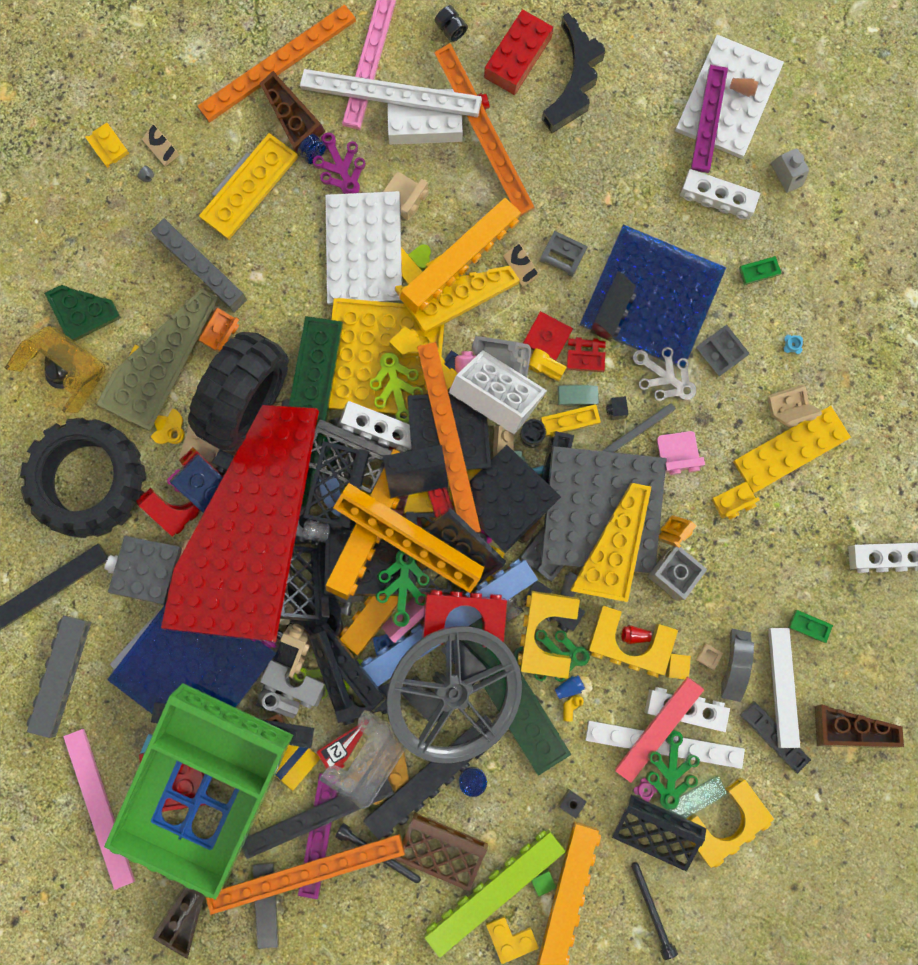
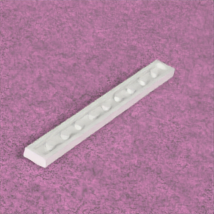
(391, 93)

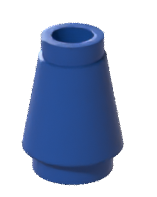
(570, 687)

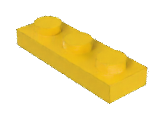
(571, 420)

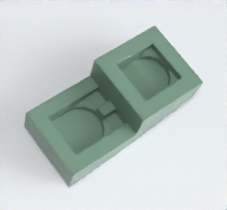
(577, 395)

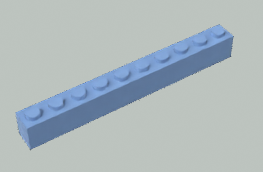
(506, 583)

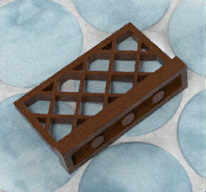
(452, 838)

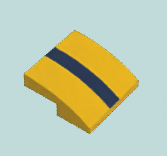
(296, 765)

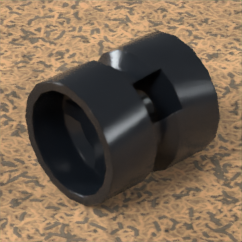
(451, 23)
(532, 433)

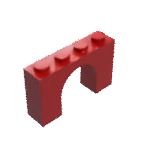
(169, 516)
(439, 605)

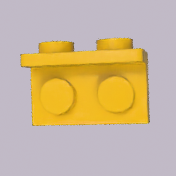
(735, 500)

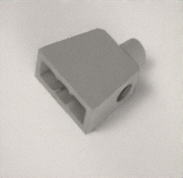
(791, 170)

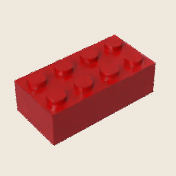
(518, 52)

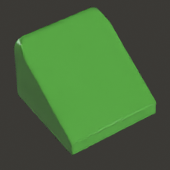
(543, 883)

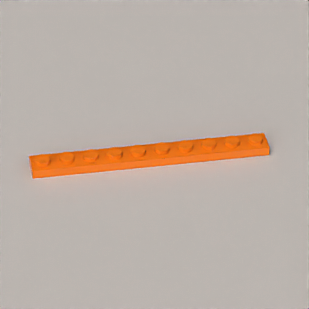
(277, 62)
(485, 132)
(448, 434)
(307, 873)

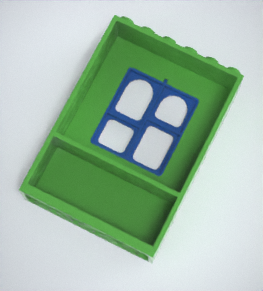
(221, 745)

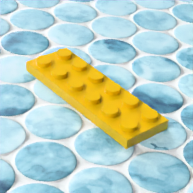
(248, 186)
(791, 449)

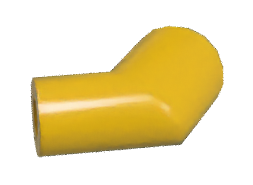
(570, 705)

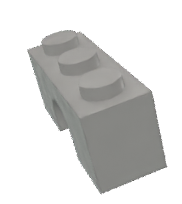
(277, 679)

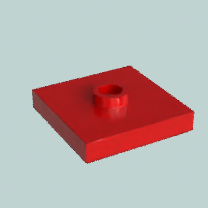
(548, 335)

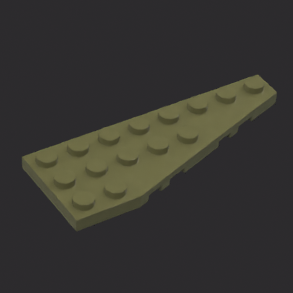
(147, 376)

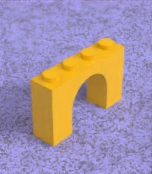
(534, 659)
(653, 660)
(753, 819)

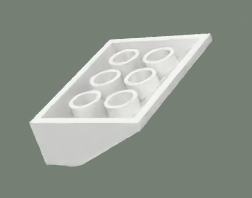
(422, 125)
(497, 391)

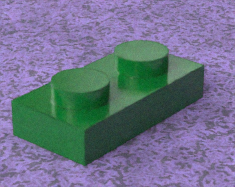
(760, 270)
(810, 626)

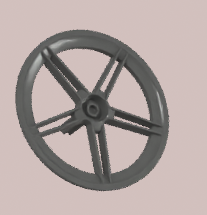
(454, 695)

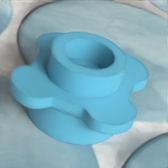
(797, 340)

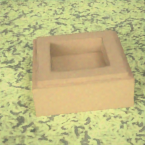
(709, 656)

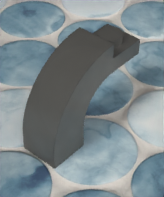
(739, 666)

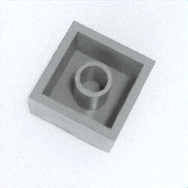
(677, 573)

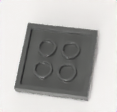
(144, 570)

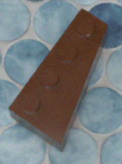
(290, 111)
(846, 729)

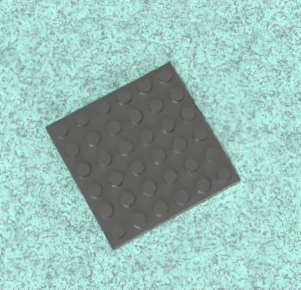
(590, 491)

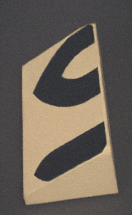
(160, 145)
(521, 265)

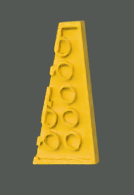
(463, 296)
(614, 557)

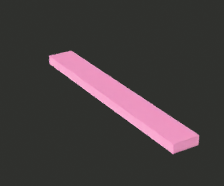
(369, 59)
(97, 805)

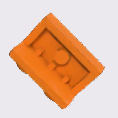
(218, 330)

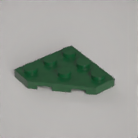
(80, 311)

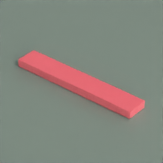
(659, 729)

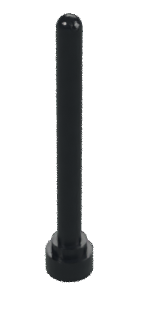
(345, 834)
(668, 950)

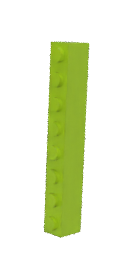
(493, 893)

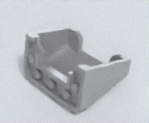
(511, 353)

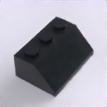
(614, 307)
(415, 471)

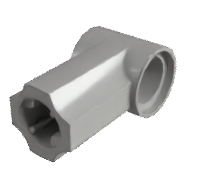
(279, 704)

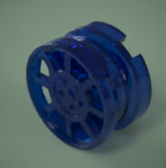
(311, 147)
(472, 782)

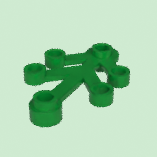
(403, 583)
(554, 649)
(672, 773)

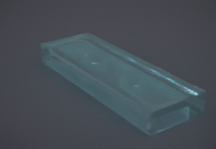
(700, 797)

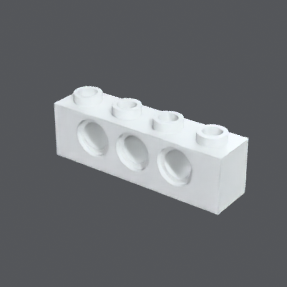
(729, 191)
(371, 418)
(860, 557)
(716, 721)

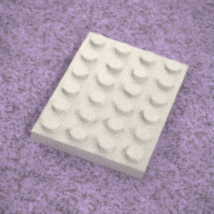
(738, 112)
(363, 246)

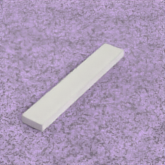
(784, 688)

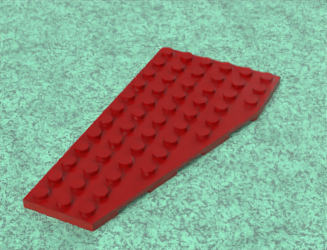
(243, 546)

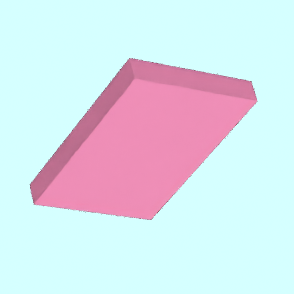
(415, 613)

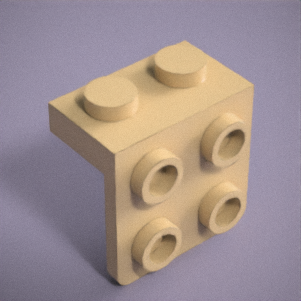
(410, 193)
(792, 406)
(297, 637)

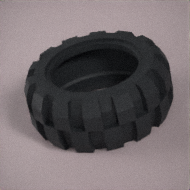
(235, 387)
(49, 453)

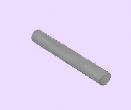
(232, 172)

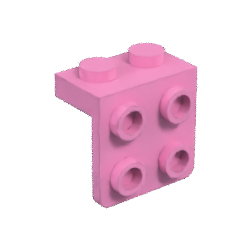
(680, 452)

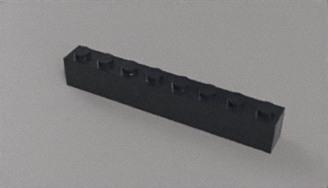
(419, 788)

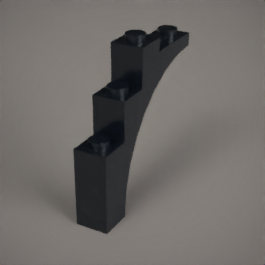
(573, 100)

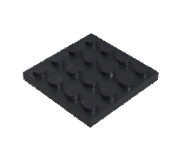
(470, 425)
(510, 498)
(382, 559)

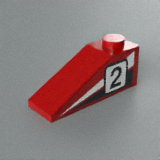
(340, 749)

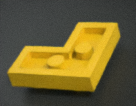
(509, 945)

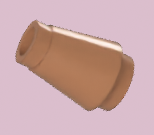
(745, 86)

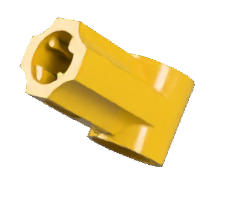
(542, 363)

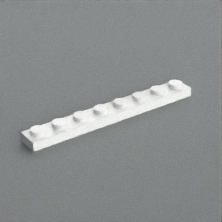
(627, 737)

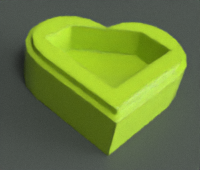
(421, 256)

